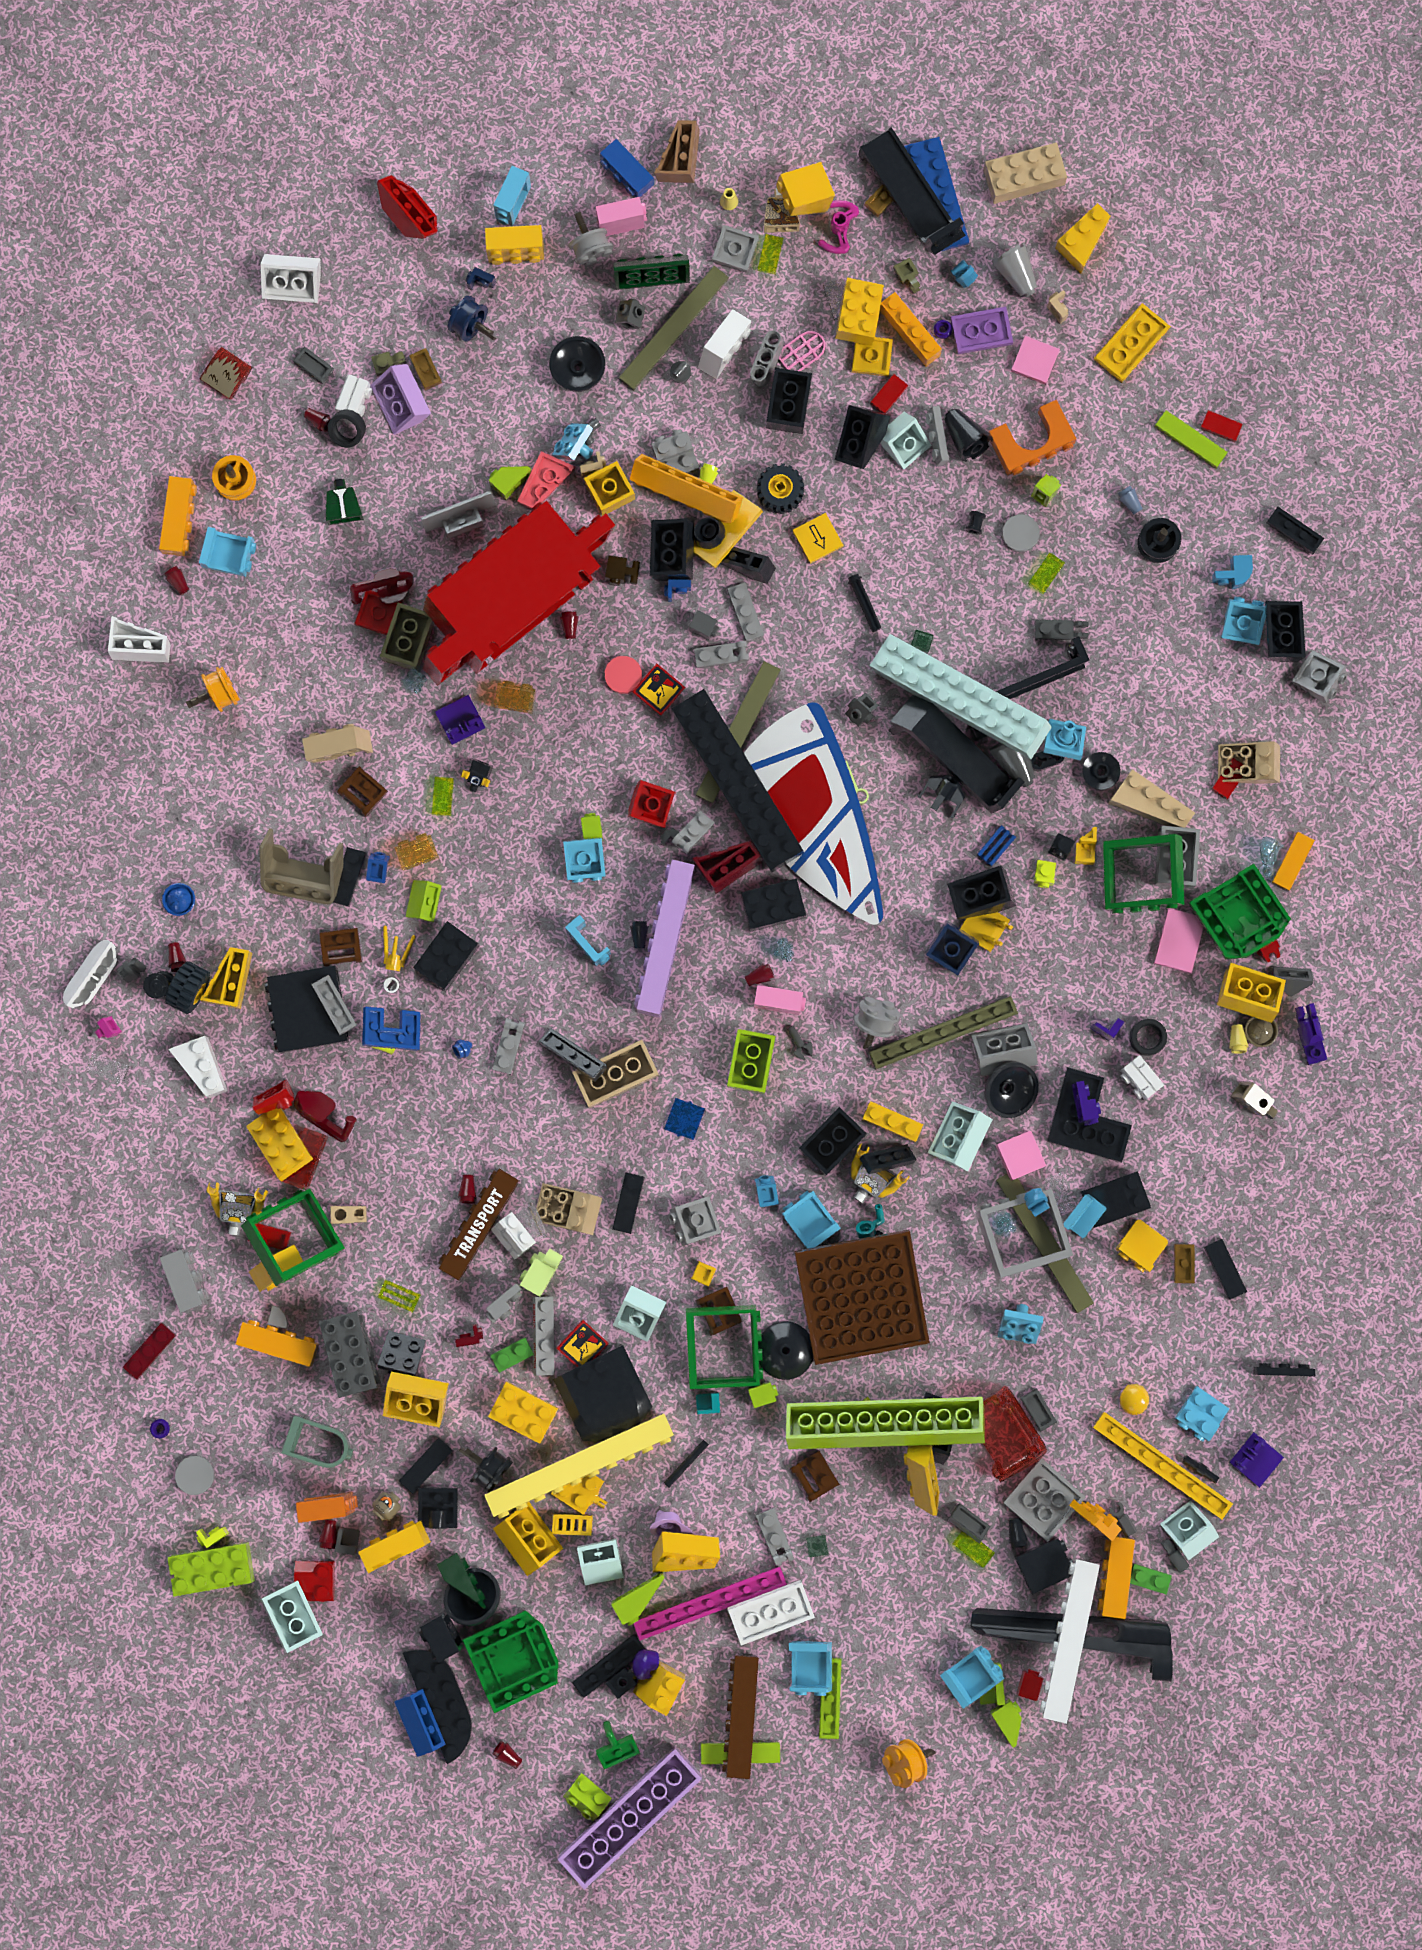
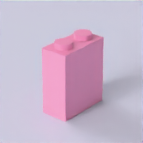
(621, 216)
(779, 1000)

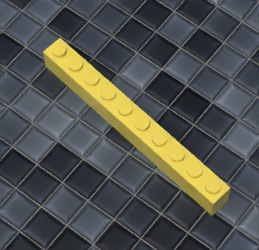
(578, 1466)

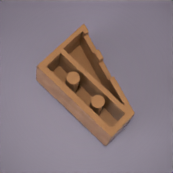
(680, 156)

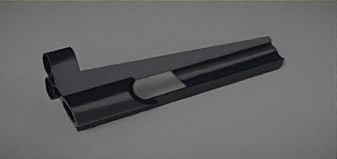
(1134, 1638)

